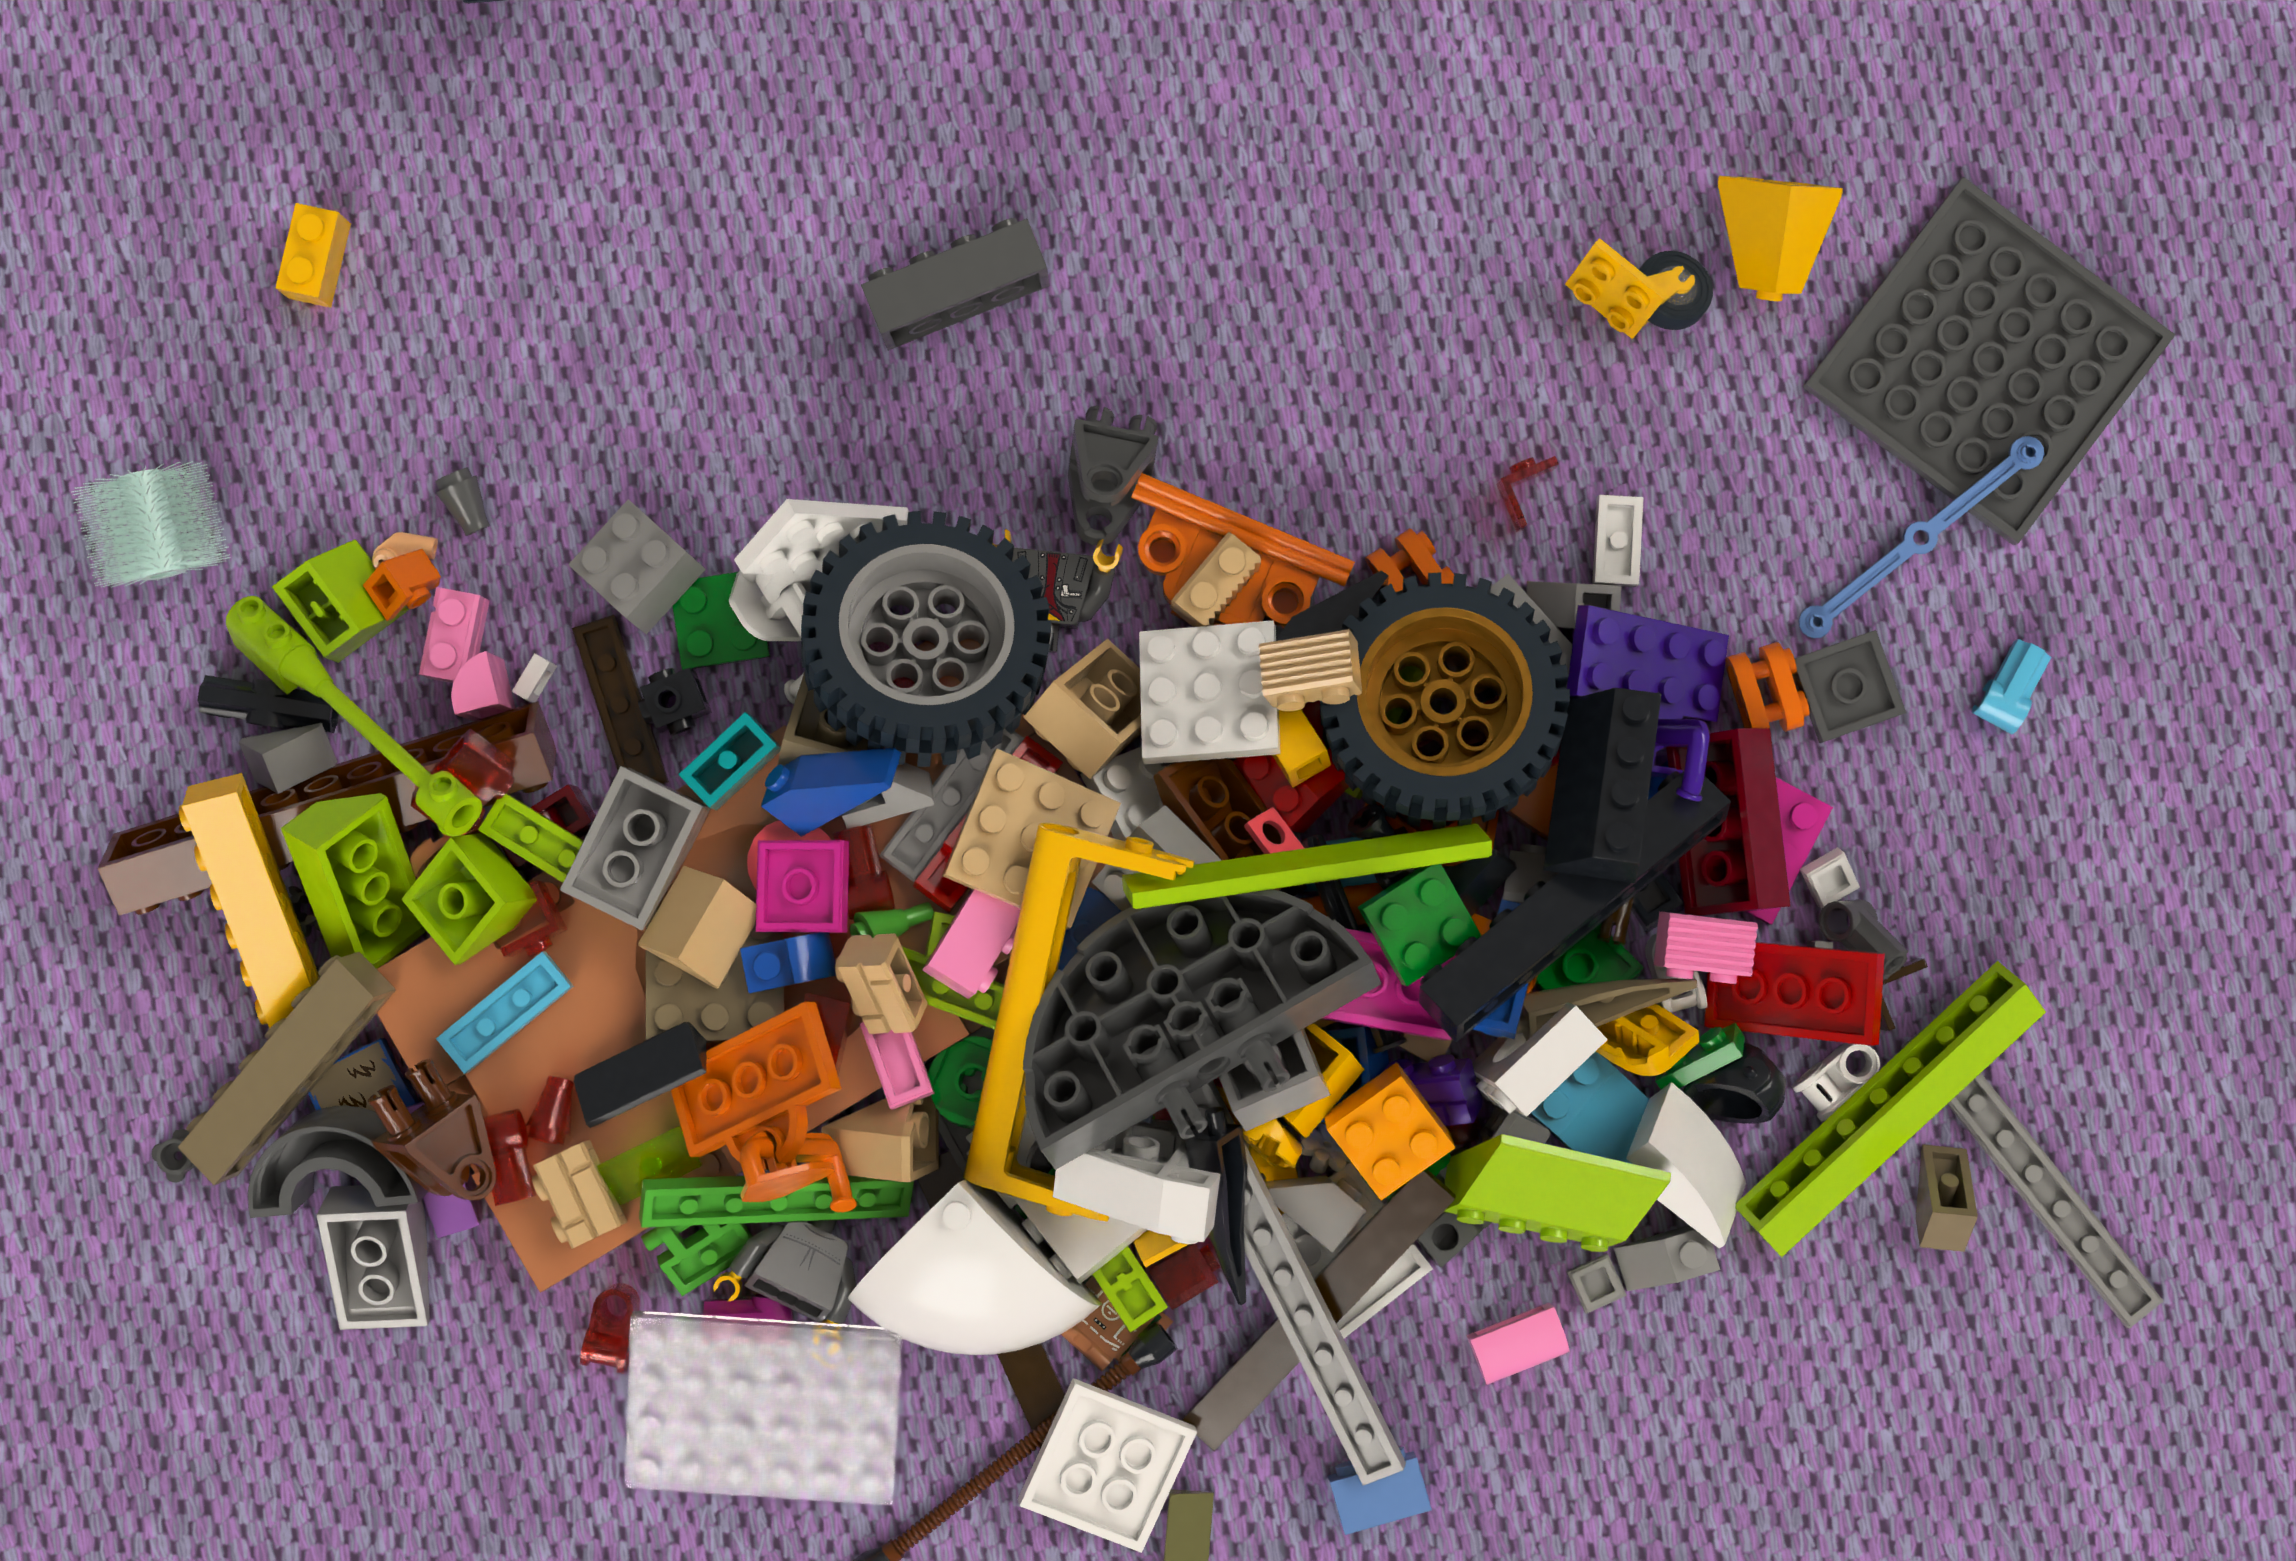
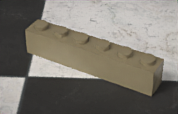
(286, 1066)

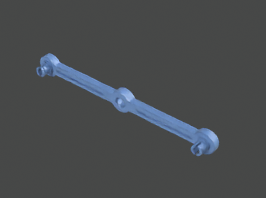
(2023, 454)

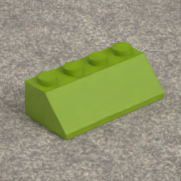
(355, 875)

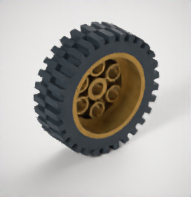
(1502, 653)

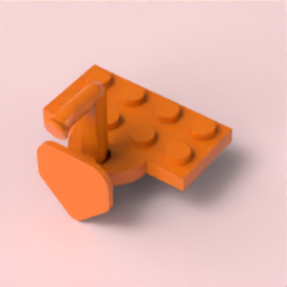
(758, 1103)

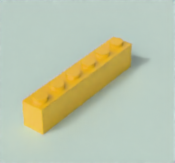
(249, 893)

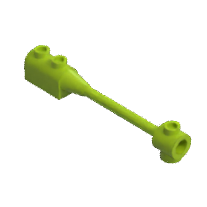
(294, 663)

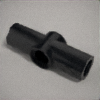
(264, 704)

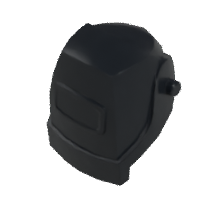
(1741, 1091)

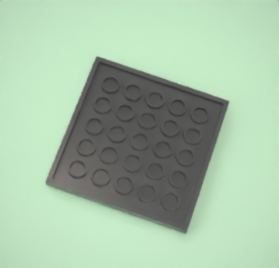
(1985, 343)

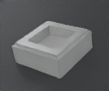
(1596, 1283)

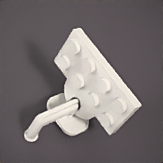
(783, 559)

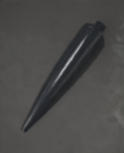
(1222, 1151)

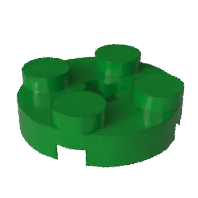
(947, 1079)

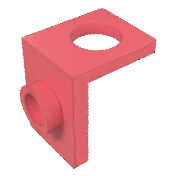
(1272, 817)

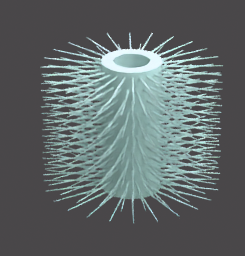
(151, 524)

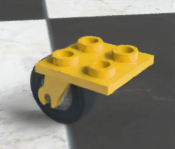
(1666, 290)

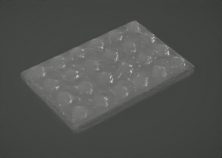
(762, 1408)

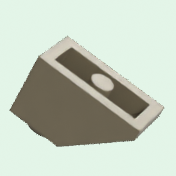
(1945, 1199)

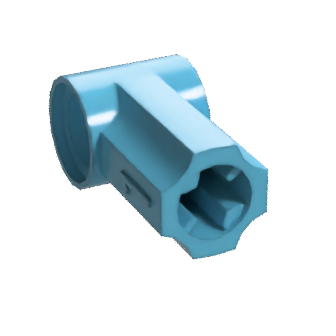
(2010, 691)

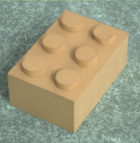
(1091, 709)

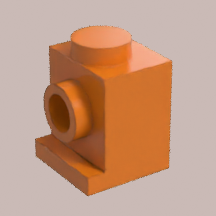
(402, 583)

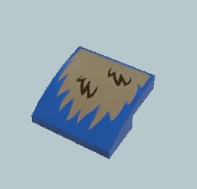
(360, 1076)

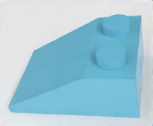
(1594, 1110)

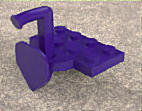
(1655, 657)

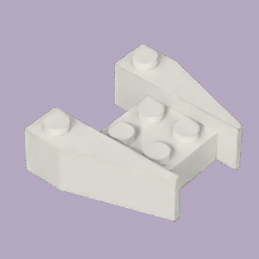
(1144, 1182)

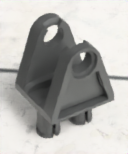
(1106, 470)

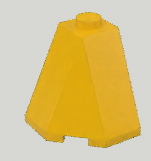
(1775, 231)

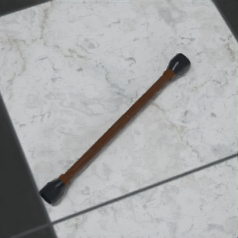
(1148, 1349)

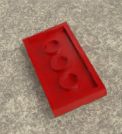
(1803, 994)

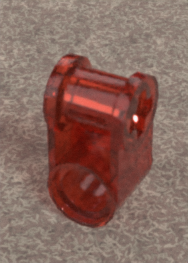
(608, 1334)

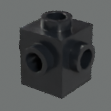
(689, 703)

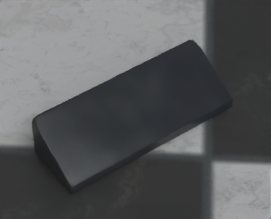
(641, 1073)

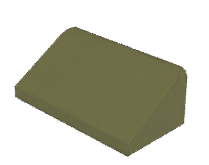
(1188, 1525)

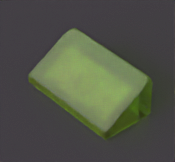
(655, 1159)

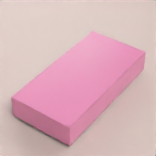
(898, 1067)

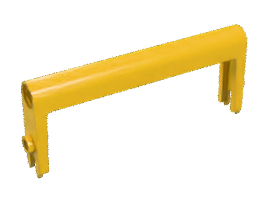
(1031, 966)

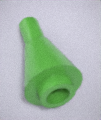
(890, 921)

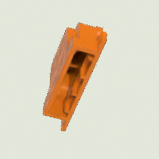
(1191, 527)

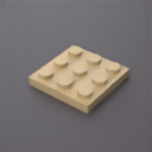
(1003, 823)

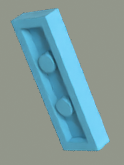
(504, 1012)

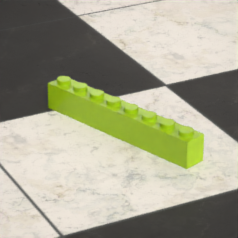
(1890, 1108)

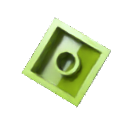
(469, 896)

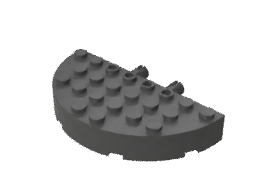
(1174, 1002)

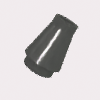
(463, 499)

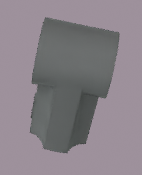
(1864, 932)

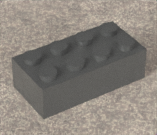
(956, 282)

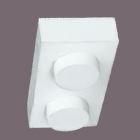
(1617, 540)

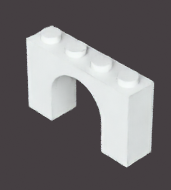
(1524, 1073)
(1078, 1241)

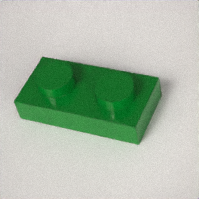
(1714, 1050)

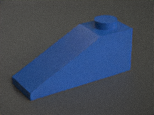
(827, 785)

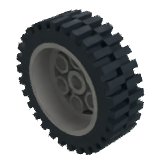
(921, 569)

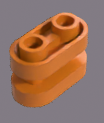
(1414, 551)
(1777, 667)

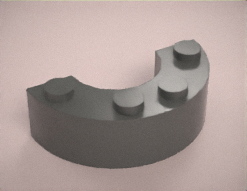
(327, 1140)

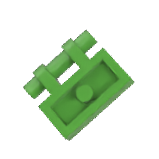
(699, 1256)

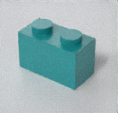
(730, 761)

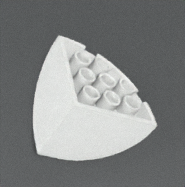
(972, 1281)

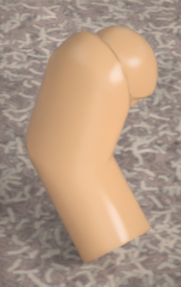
(404, 543)

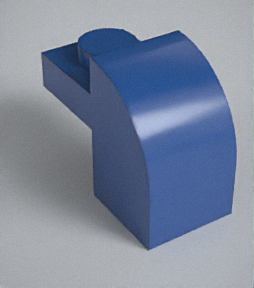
(788, 961)

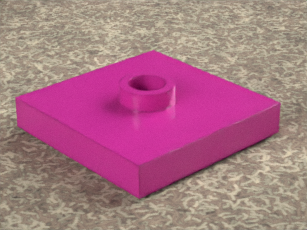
(802, 886)

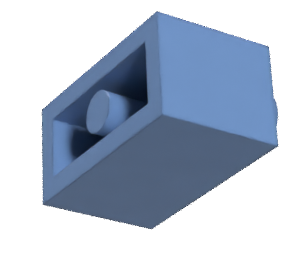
(1379, 1501)

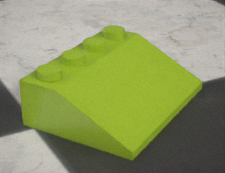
(1551, 1191)

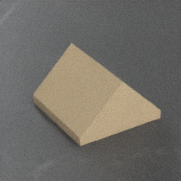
(701, 926)

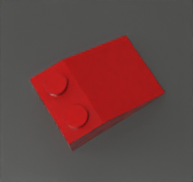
(1304, 802)

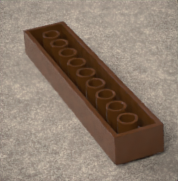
(159, 858)

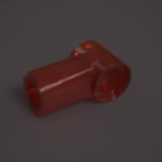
(867, 881)
(508, 1143)

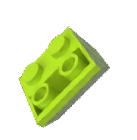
(331, 601)

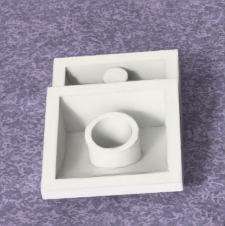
(1702, 1166)

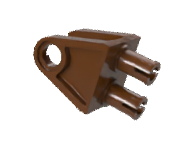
(438, 1137)

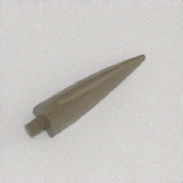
(1598, 1000)

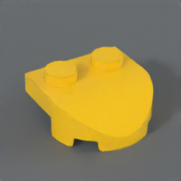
(1647, 1040)
(1270, 1140)

